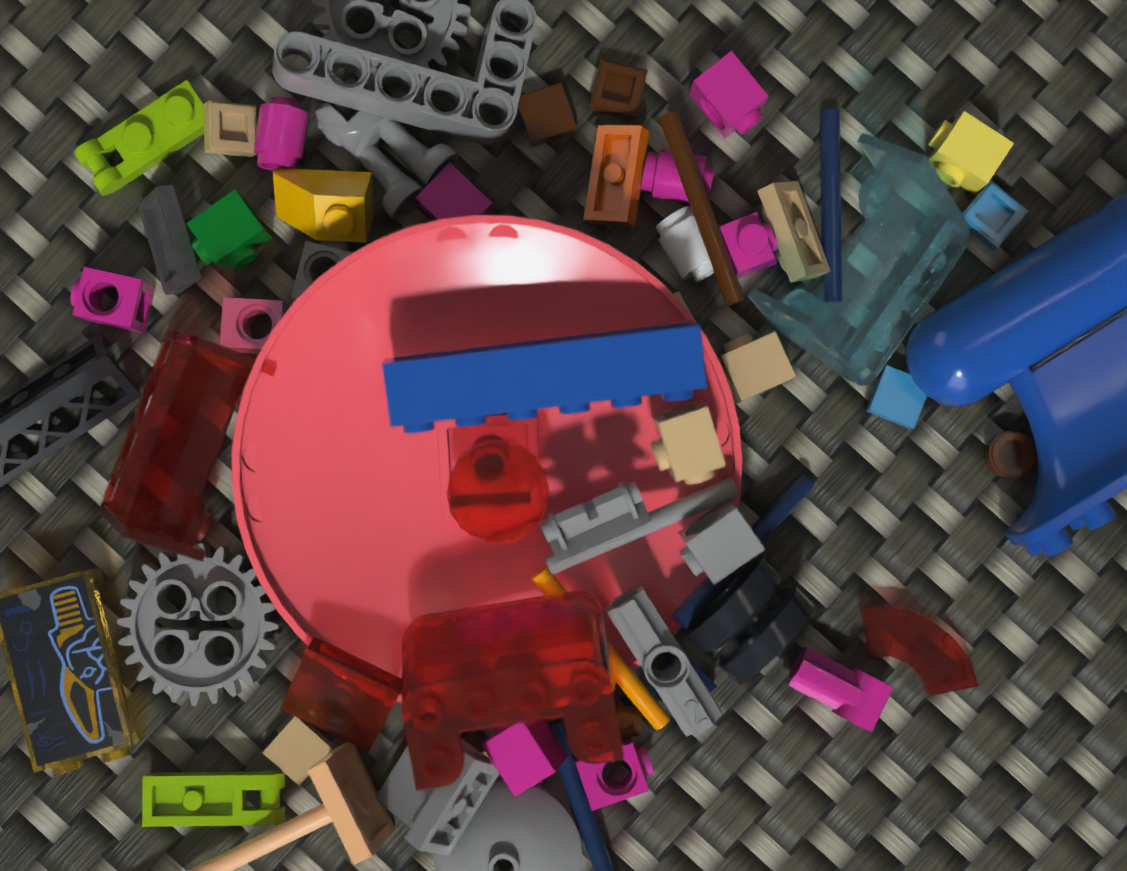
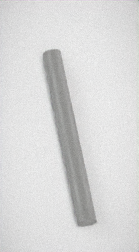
(661, 518)

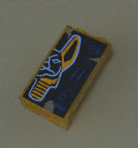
(65, 673)

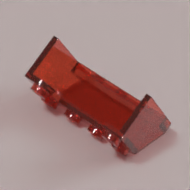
(506, 669)

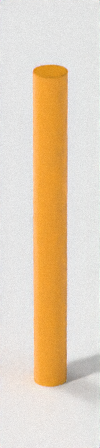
(623, 674)

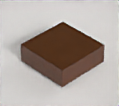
(618, 89)
(546, 114)

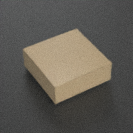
(229, 128)
(298, 749)

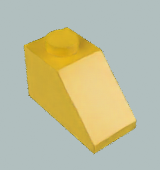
(325, 203)

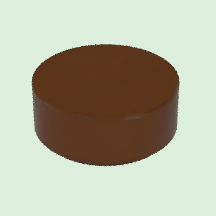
(1010, 454)

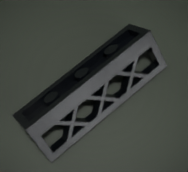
(56, 388)

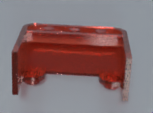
(175, 443)

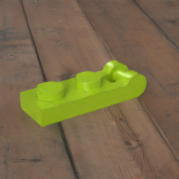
(144, 138)
(211, 798)

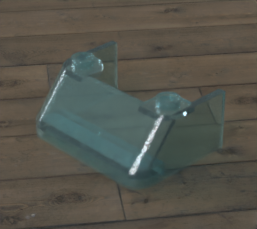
(887, 271)

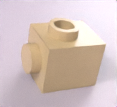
(755, 365)
(687, 443)

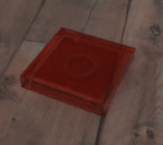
(342, 694)

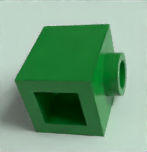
(228, 233)

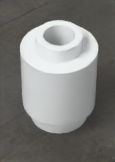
(684, 245)

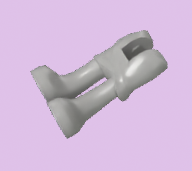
(361, 137)

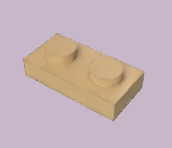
(794, 231)

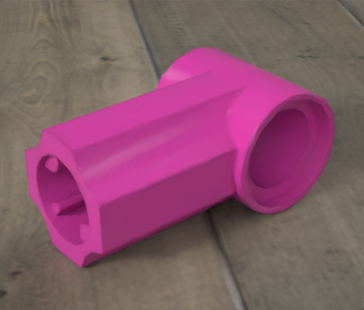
(847, 691)

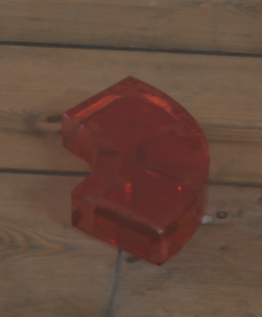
(920, 644)

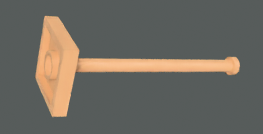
(347, 802)

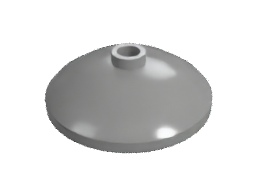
(527, 829)

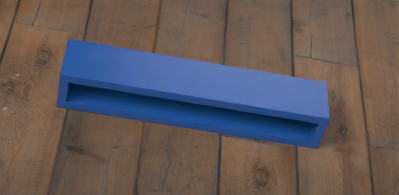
(544, 374)

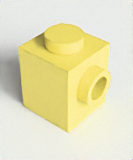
(967, 152)

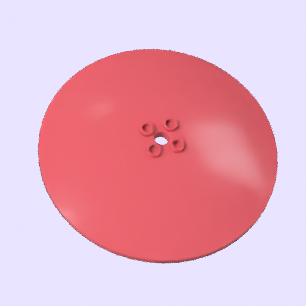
(356, 513)

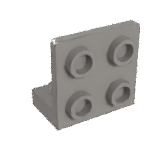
(438, 814)

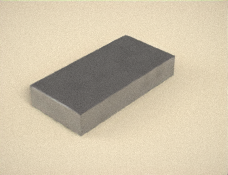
(169, 240)

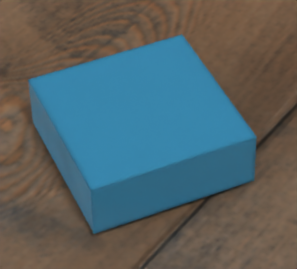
(993, 215)
(896, 398)

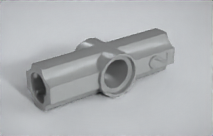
(678, 685)

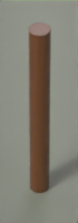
(701, 208)

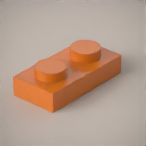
(616, 175)

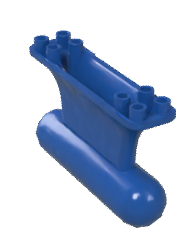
(1060, 341)

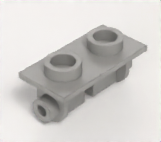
(596, 522)

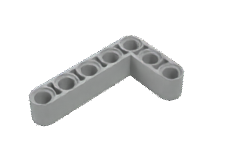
(419, 82)

